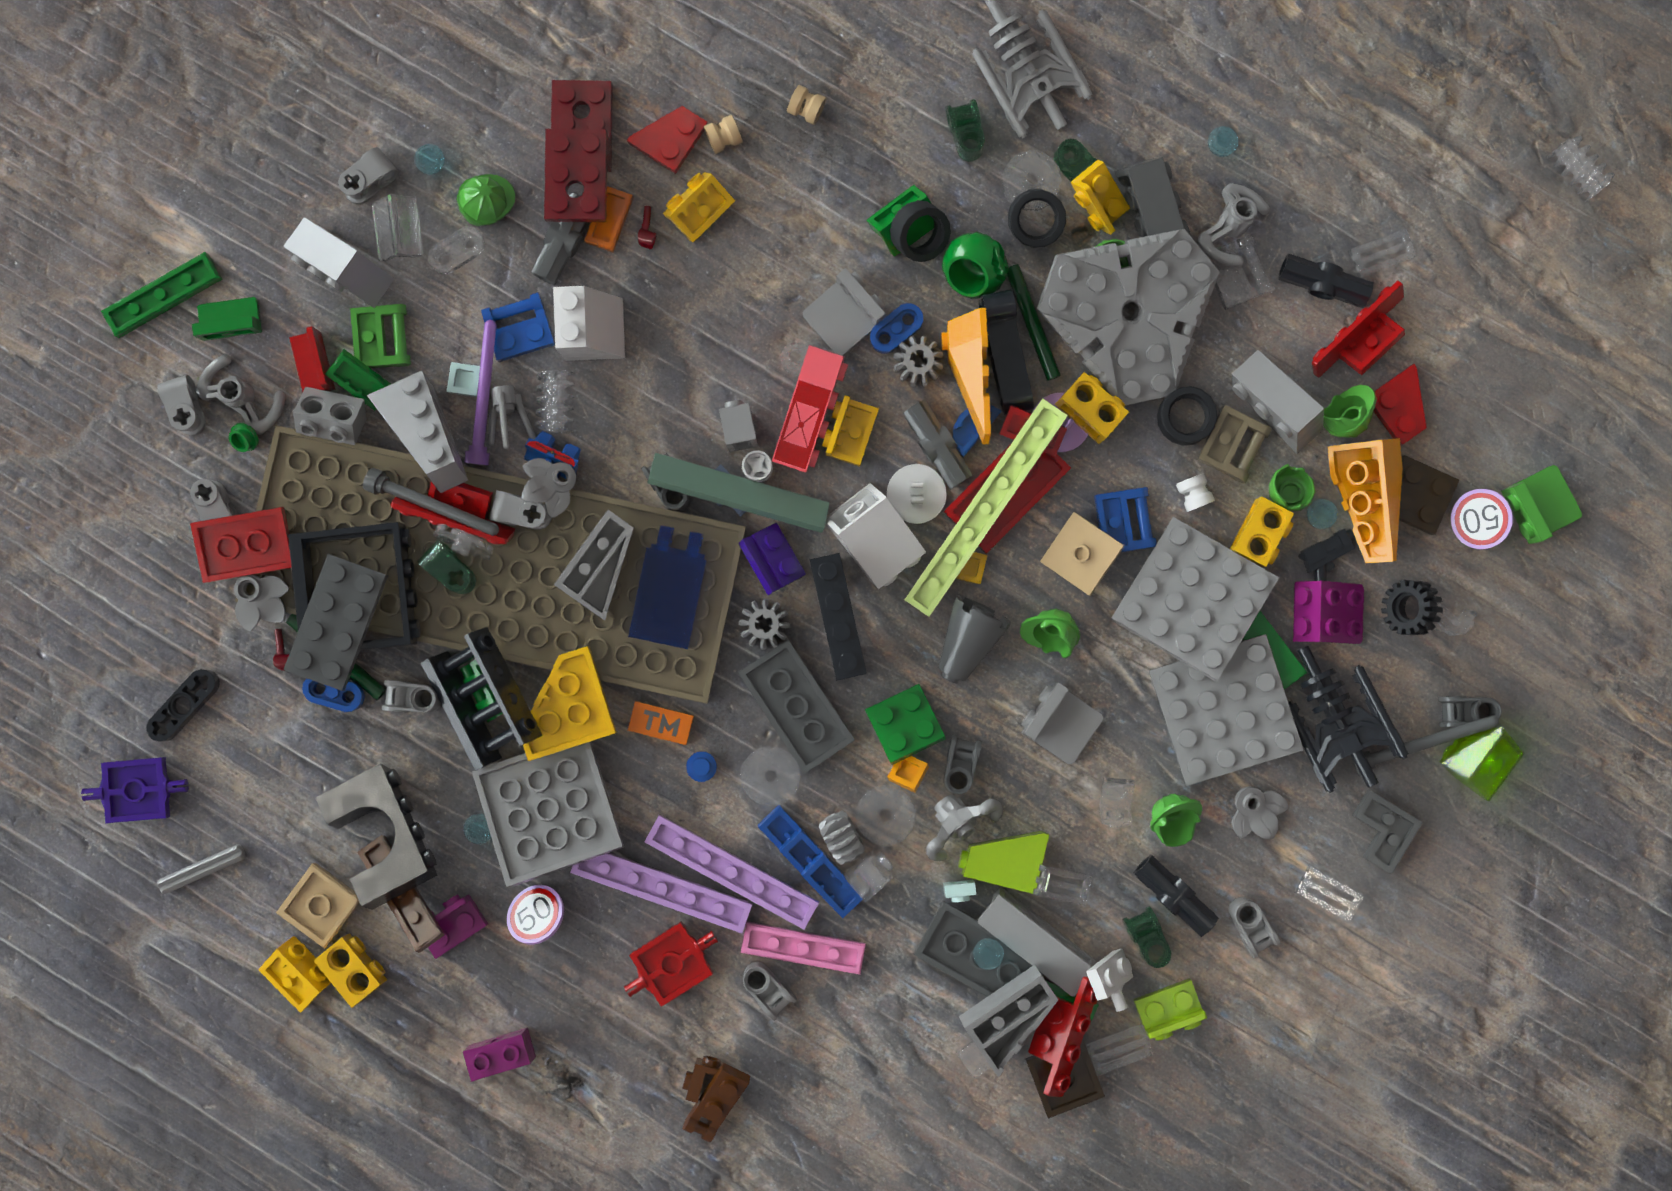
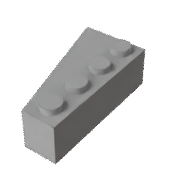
(419, 422)

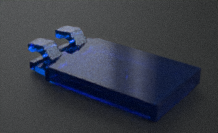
(669, 591)

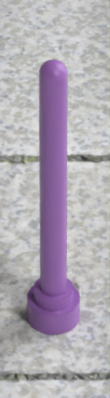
(477, 452)

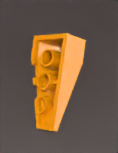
(966, 351)
(1371, 493)

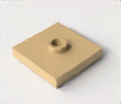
(1082, 553)
(319, 905)

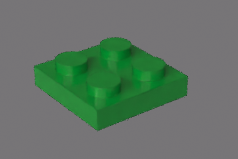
(905, 724)

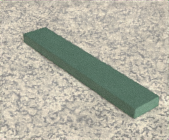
(738, 492)

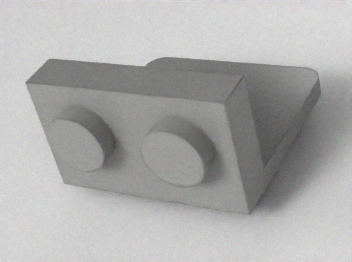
(844, 313)
(1061, 723)

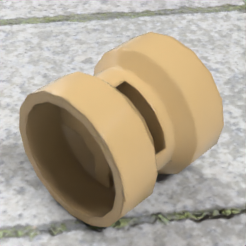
(806, 104)
(723, 134)

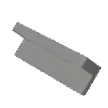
(1036, 941)

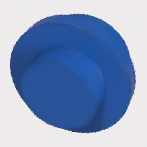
(701, 766)

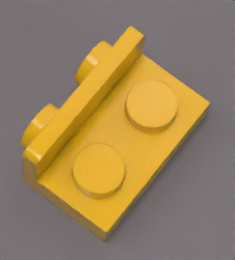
(1099, 196)
(698, 205)
(295, 973)

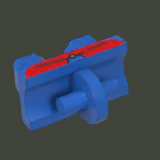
(542, 448)

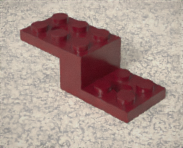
(578, 151)

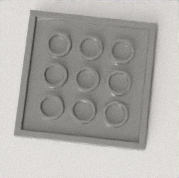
(1195, 599)
(1228, 721)
(547, 812)

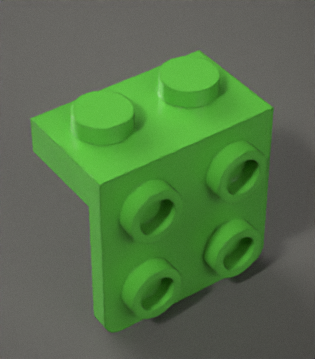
(1542, 504)

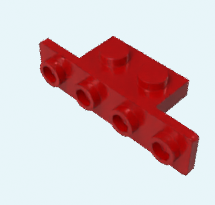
(1366, 337)
(464, 497)
(1061, 1035)

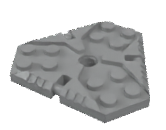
(1165, 281)

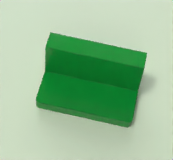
(882, 220)
(227, 319)

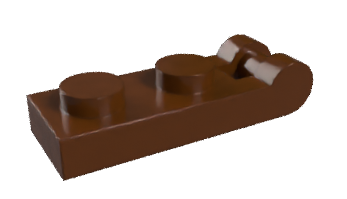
(716, 1101)

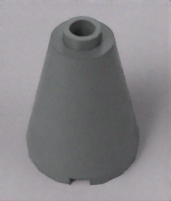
(969, 638)

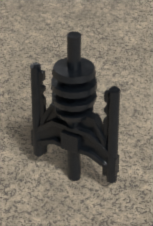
(1344, 730)

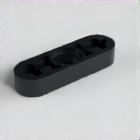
(173, 726)

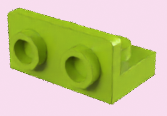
(1170, 1010)

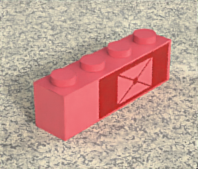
(808, 409)

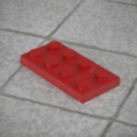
(1037, 483)

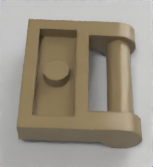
(1225, 439)

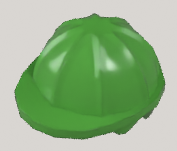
(485, 199)
(1350, 412)
(1051, 631)
(1175, 819)

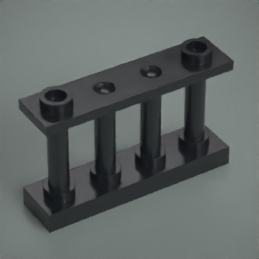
(461, 709)

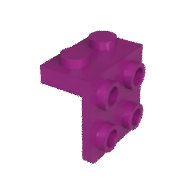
(1328, 612)

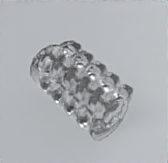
(1581, 166)
(554, 401)

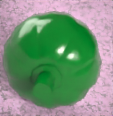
(975, 265)

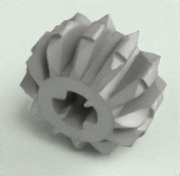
(909, 365)
(768, 614)
(841, 837)

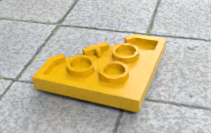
(570, 706)

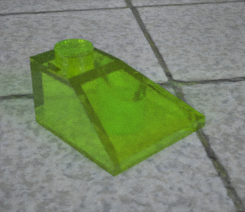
(1482, 760)

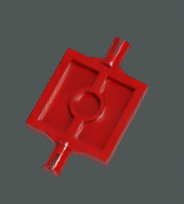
(671, 964)

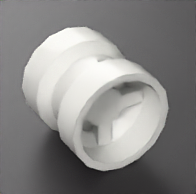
(757, 462)
(1195, 492)

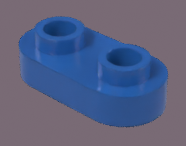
(895, 328)
(333, 697)

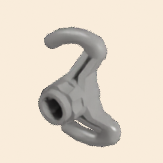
(1233, 222)
(227, 391)
(958, 822)

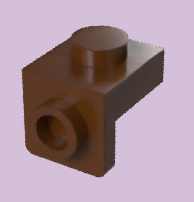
(694, 1080)

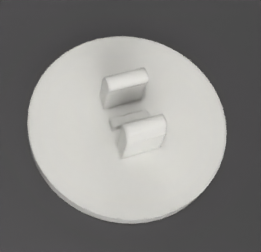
(917, 493)

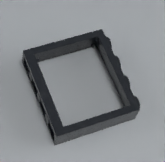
(304, 583)

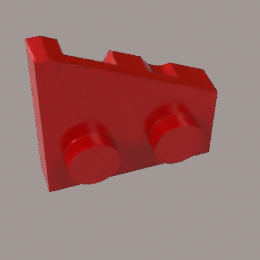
(670, 138)
(1401, 405)

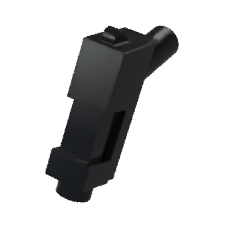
(1321, 554)

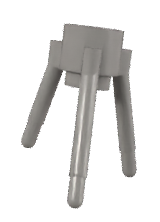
(503, 402)

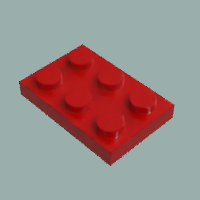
(242, 544)

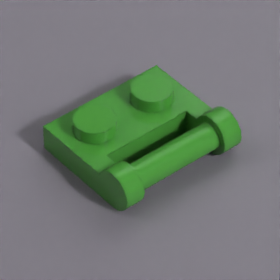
(369, 335)

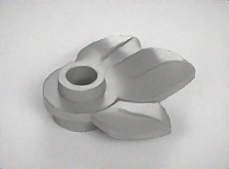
(546, 487)
(263, 603)
(1260, 815)

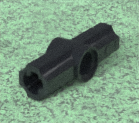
(1325, 280)
(1176, 895)

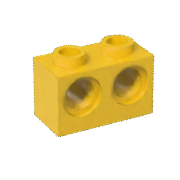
(1087, 413)
(1255, 528)
(345, 975)

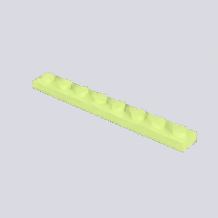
(986, 507)

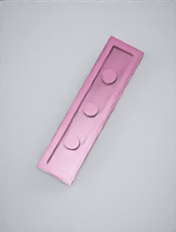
(803, 948)

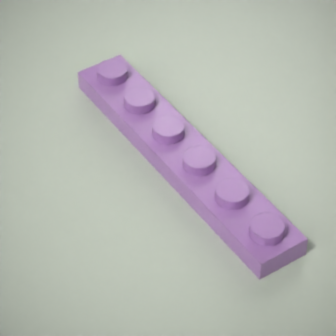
(731, 872)
(666, 890)

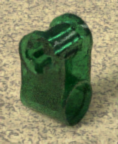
(965, 124)
(1073, 166)
(445, 565)
(1148, 935)

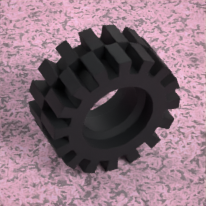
(1427, 607)

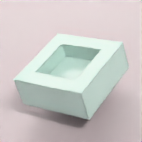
(463, 379)
(959, 890)

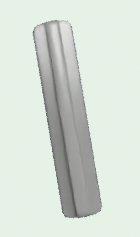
(201, 869)

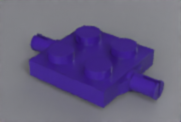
(135, 790)

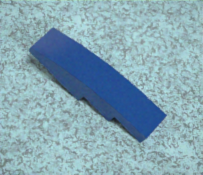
(810, 861)

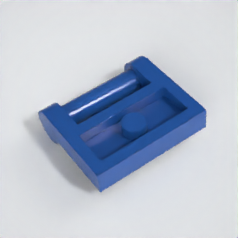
(521, 336)
(1115, 518)

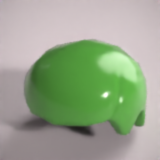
(1291, 488)

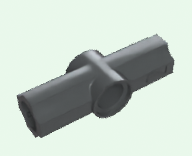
(559, 244)
(937, 444)

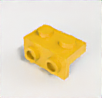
(851, 430)

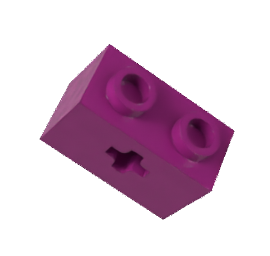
(499, 1054)

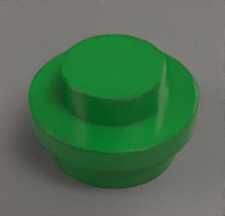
(243, 437)

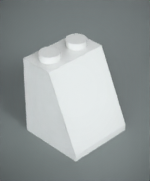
(588, 324)
(875, 536)

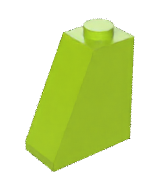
(1006, 860)

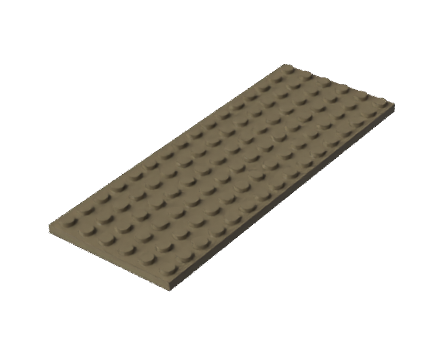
(515, 589)

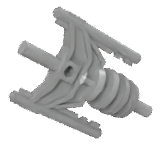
(1033, 73)

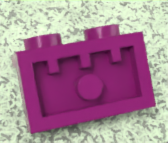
(457, 922)

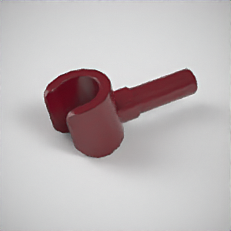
(645, 237)
(280, 657)

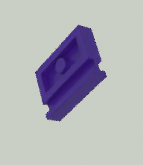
(772, 558)

